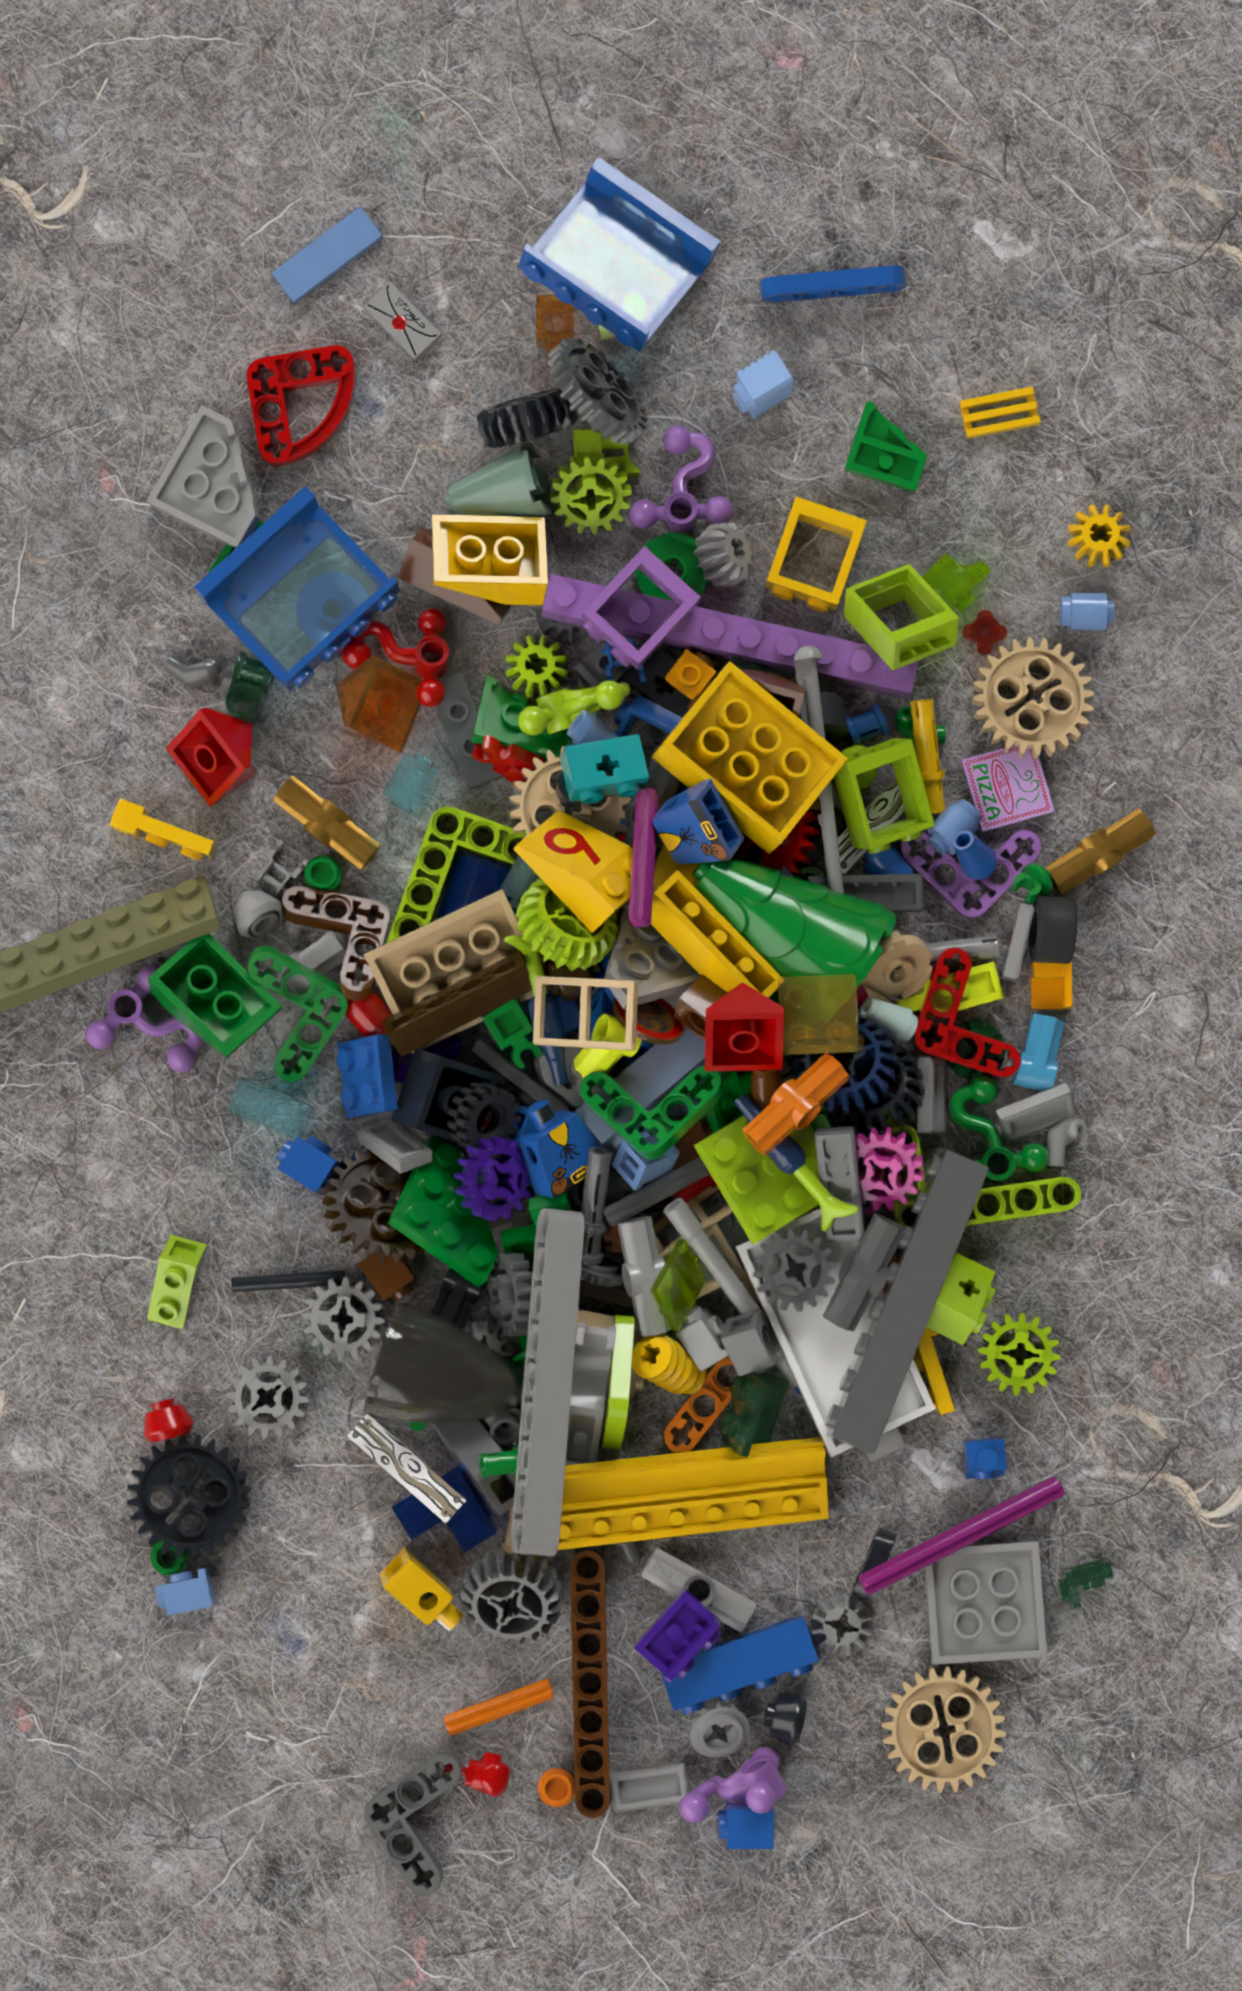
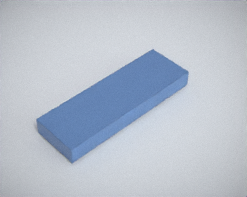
(327, 255)

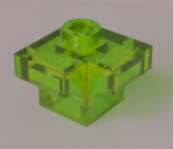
(956, 581)

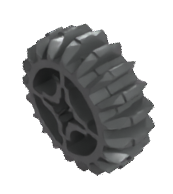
(511, 1596)

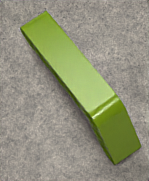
(449, 846)
(1004, 1195)

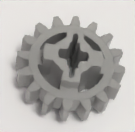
(326, 1317)
(255, 1384)

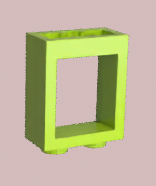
(911, 643)
(911, 788)

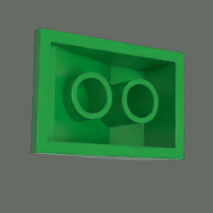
(213, 995)

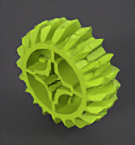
(559, 933)

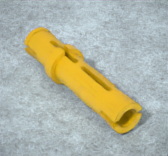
(927, 752)

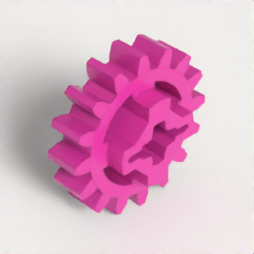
(889, 1183)

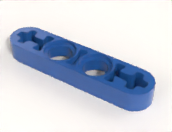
(832, 284)

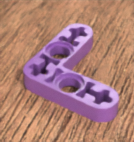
(962, 884)

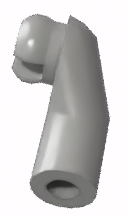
(1061, 1136)

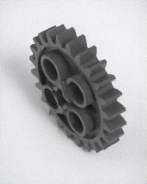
(597, 391)

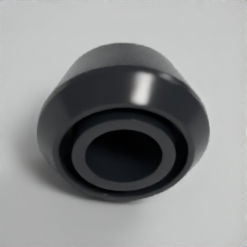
(786, 1718)

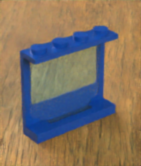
(620, 256)
(297, 590)

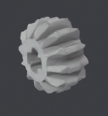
(724, 554)

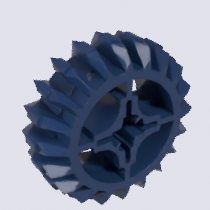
(856, 1092)

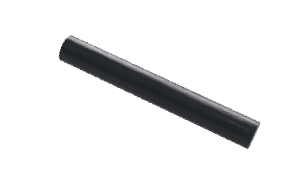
(285, 1281)

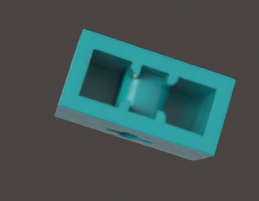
(617, 755)

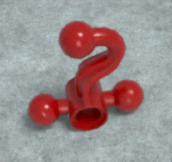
(432, 624)

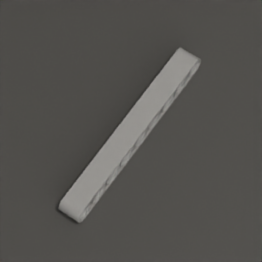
(547, 1382)

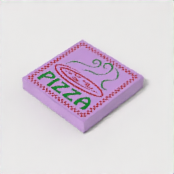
(1006, 788)

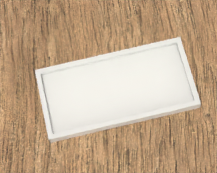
(818, 1348)

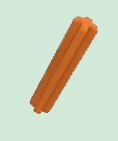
(499, 1707)

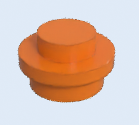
(556, 1787)

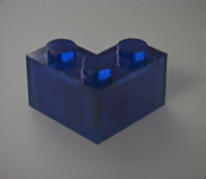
(468, 1525)

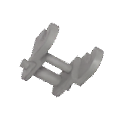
(280, 887)

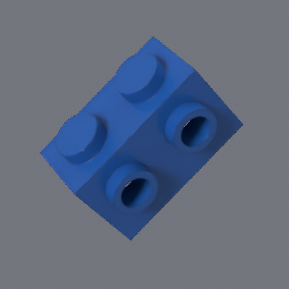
(307, 1162)

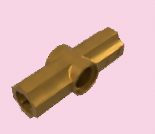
(326, 823)
(1100, 851)

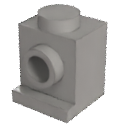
(702, 1336)

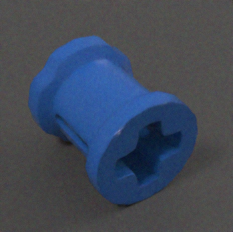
(867, 725)

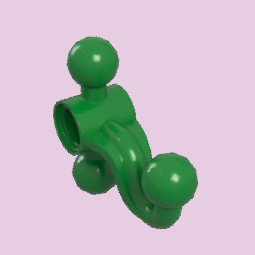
(983, 1091)

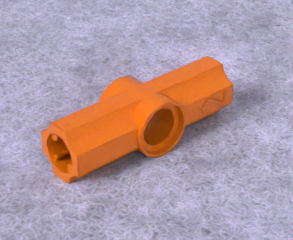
(795, 1104)

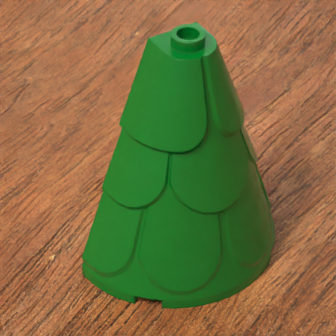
(796, 922)

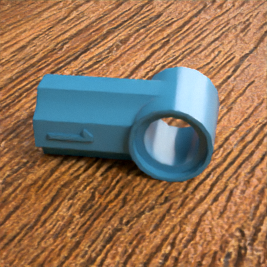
(1038, 1059)

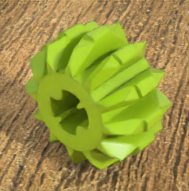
(545, 656)

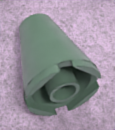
(503, 488)

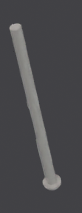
(812, 715)

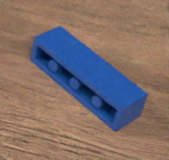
(743, 1662)

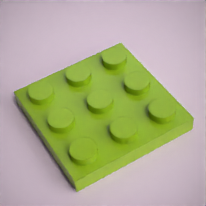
(753, 1184)

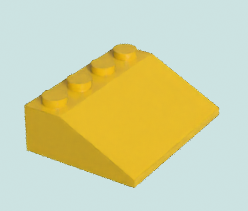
(755, 754)

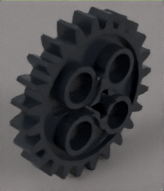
(161, 1476)

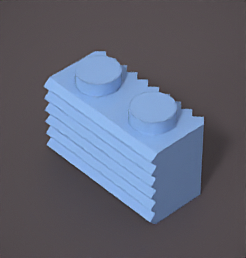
(762, 385)

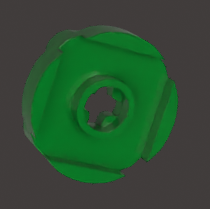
(675, 548)

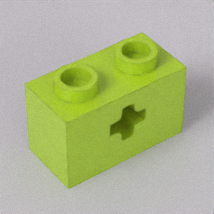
(961, 1300)

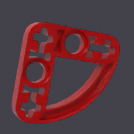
(283, 382)

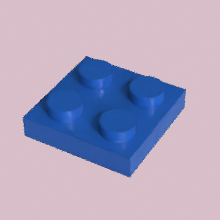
(367, 1076)

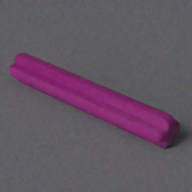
(643, 858)

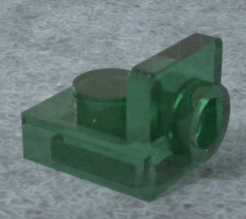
(1089, 1575)

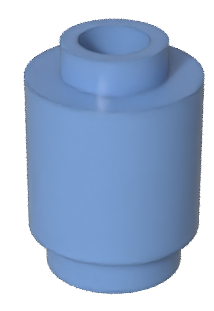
(1086, 611)
(952, 820)

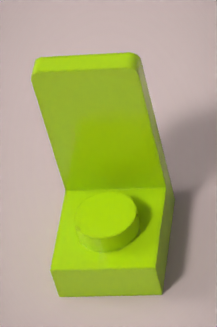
(175, 1281)

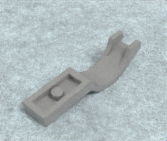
(588, 1391)

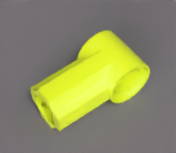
(602, 1060)

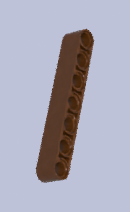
(590, 1701)

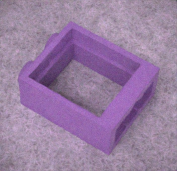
(666, 581)

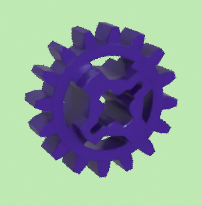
(493, 1178)

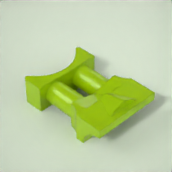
(593, 442)

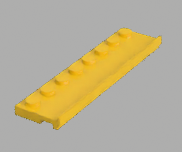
(693, 1493)

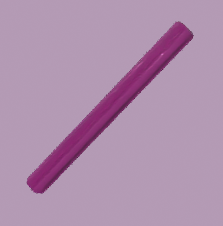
(961, 1535)

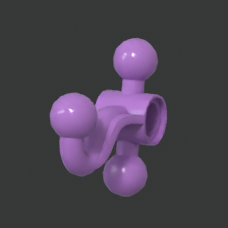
(716, 510)
(101, 1033)
(754, 1784)

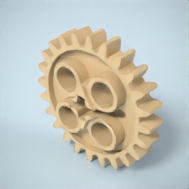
(1013, 671)
(539, 795)
(976, 1721)

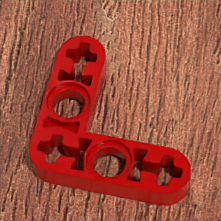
(951, 1034)

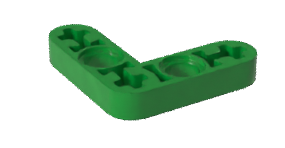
(309, 1000)
(656, 1121)

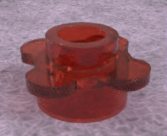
(995, 632)

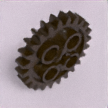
(361, 1222)

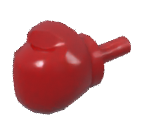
(487, 1775)

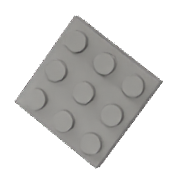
(986, 1604)

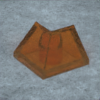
(379, 703)

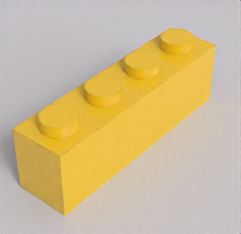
(708, 938)

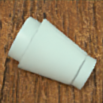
(895, 1019)

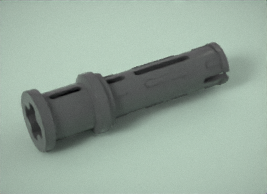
(594, 1203)

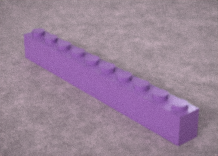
(729, 636)

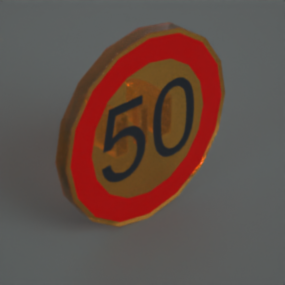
(654, 1021)

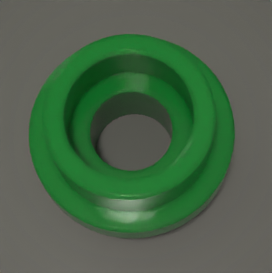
(162, 1566)

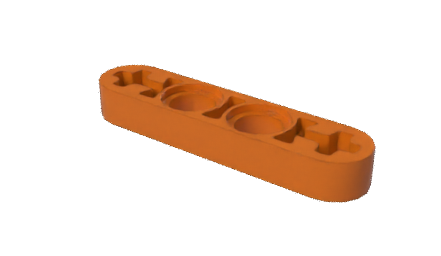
(721, 1397)

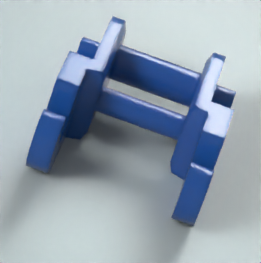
(608, 668)

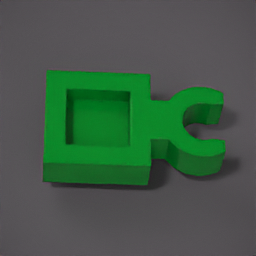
(509, 1027)

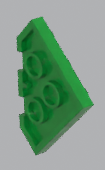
(436, 1221)

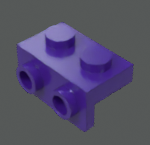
(679, 1636)

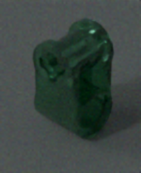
(251, 683)

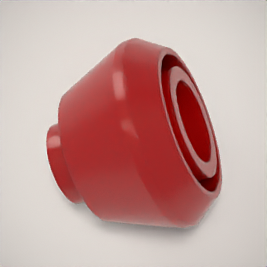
(167, 1421)

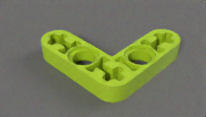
(619, 1384)

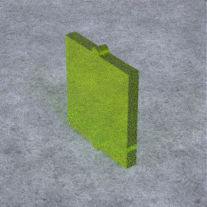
(678, 1285)

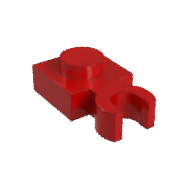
(504, 760)

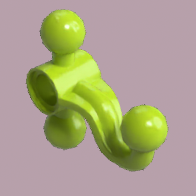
(560, 708)

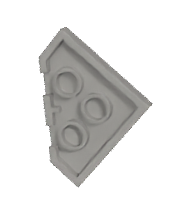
(209, 481)
(648, 958)

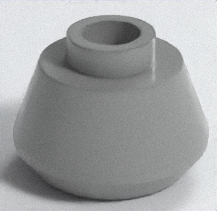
(256, 913)

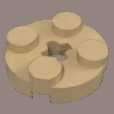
(915, 969)

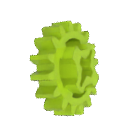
(608, 491)
(1019, 1335)

